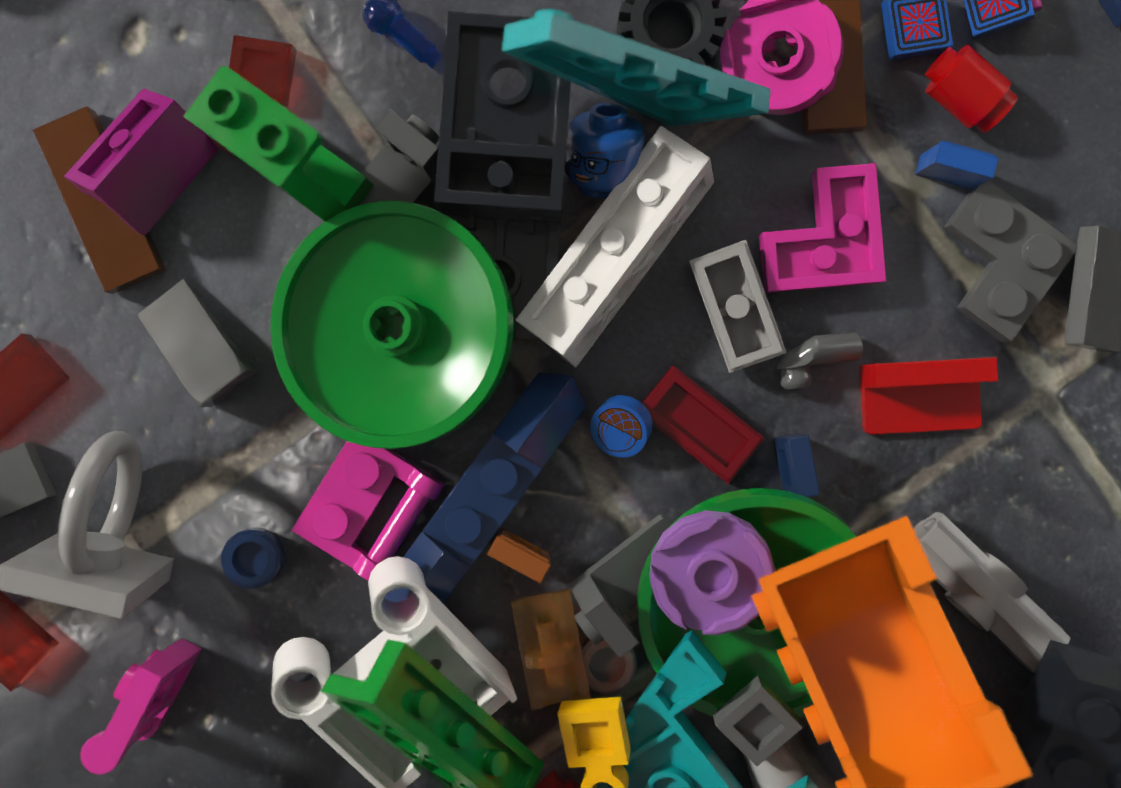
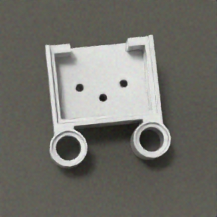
(426, 628)

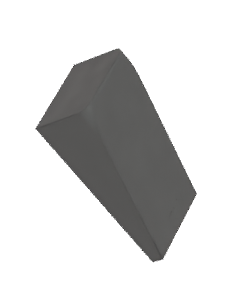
(196, 345)

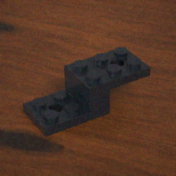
(502, 155)

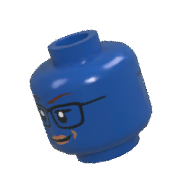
(602, 148)

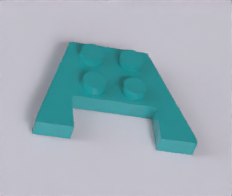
(663, 740)

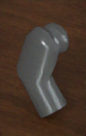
(817, 351)

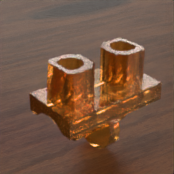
(550, 648)

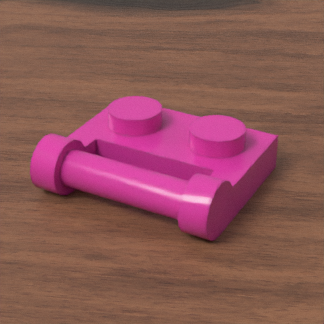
(351, 496)
(145, 701)

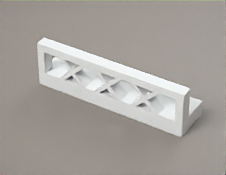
(618, 246)

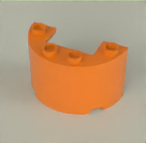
(886, 668)

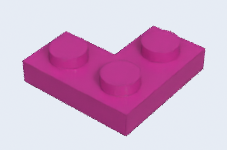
(843, 246)

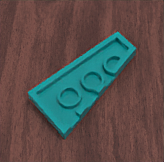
(631, 72)

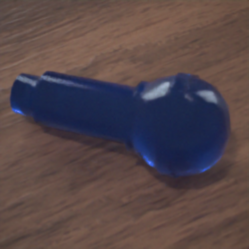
(387, 19)

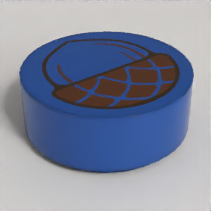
(621, 426)

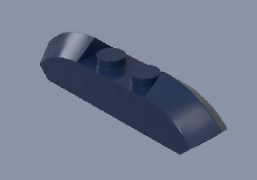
(494, 483)

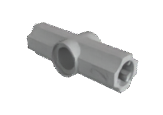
(987, 592)

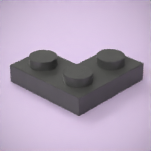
(1021, 253)

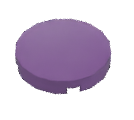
(708, 571)

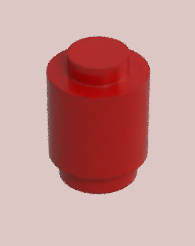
(970, 88)

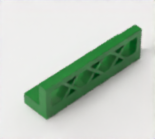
(434, 723)

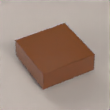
(520, 555)

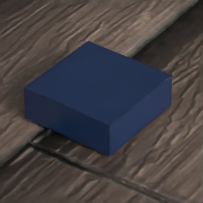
(796, 464)

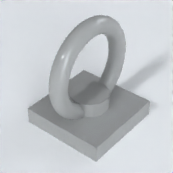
(93, 567)

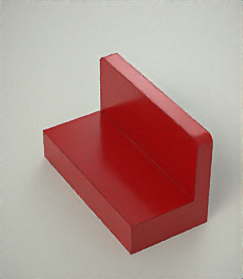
(924, 394)

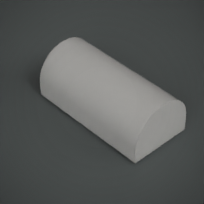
(737, 306)

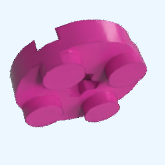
(809, 72)

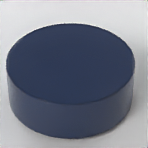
(253, 558)

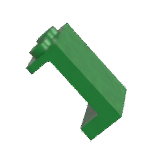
(277, 145)

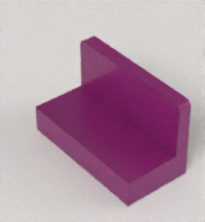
(143, 160)

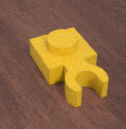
(596, 739)

